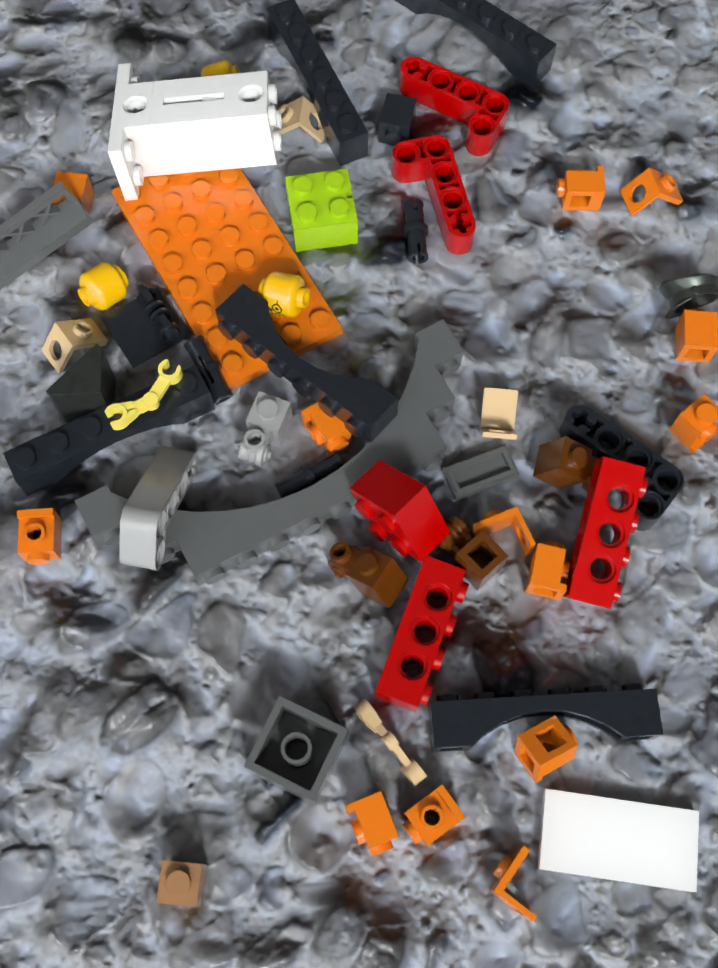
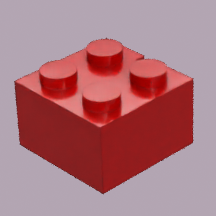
(399, 510)

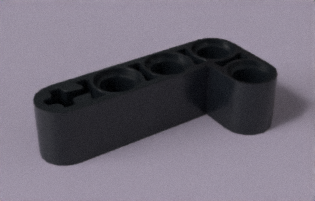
(626, 449)

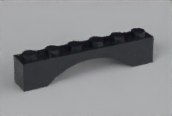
(519, 47)
(337, 114)
(355, 401)
(59, 451)
(619, 714)

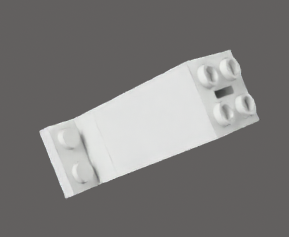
(191, 125)

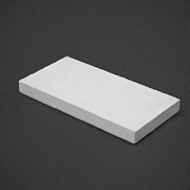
(619, 840)

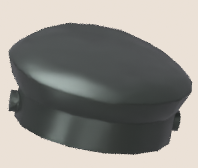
(689, 292)

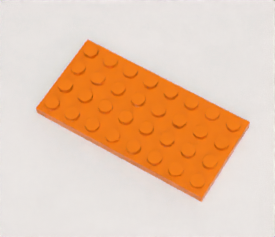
(206, 241)

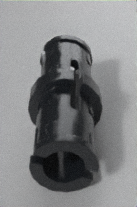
(415, 231)
(198, 352)
(309, 474)

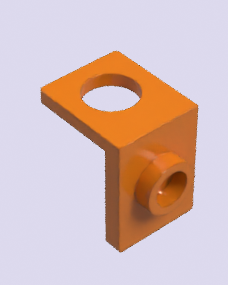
(656, 186)
(498, 520)
(505, 871)

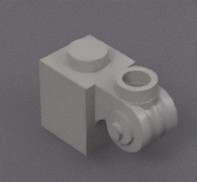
(266, 425)

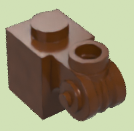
(564, 463)
(477, 555)
(369, 570)

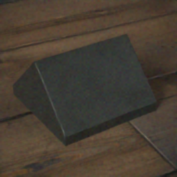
(84, 386)

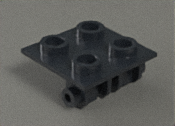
(145, 325)

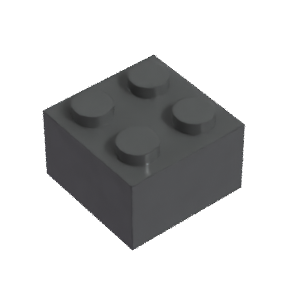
(297, 750)

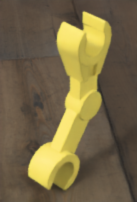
(149, 401)

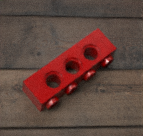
(597, 511)
(433, 578)

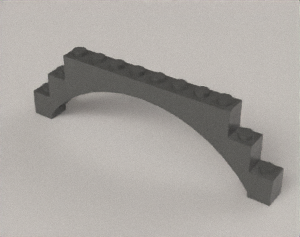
(234, 538)

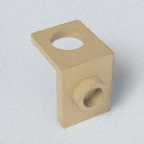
(297, 114)
(72, 336)
(499, 413)

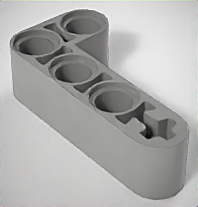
(153, 506)

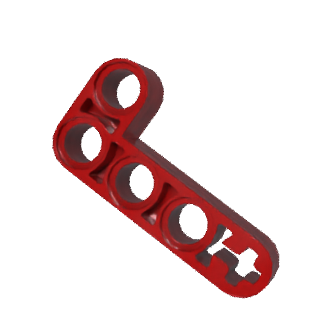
(458, 98)
(434, 161)

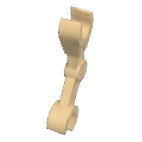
(371, 719)

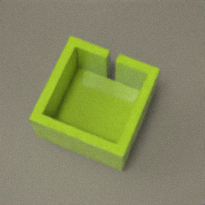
(321, 210)

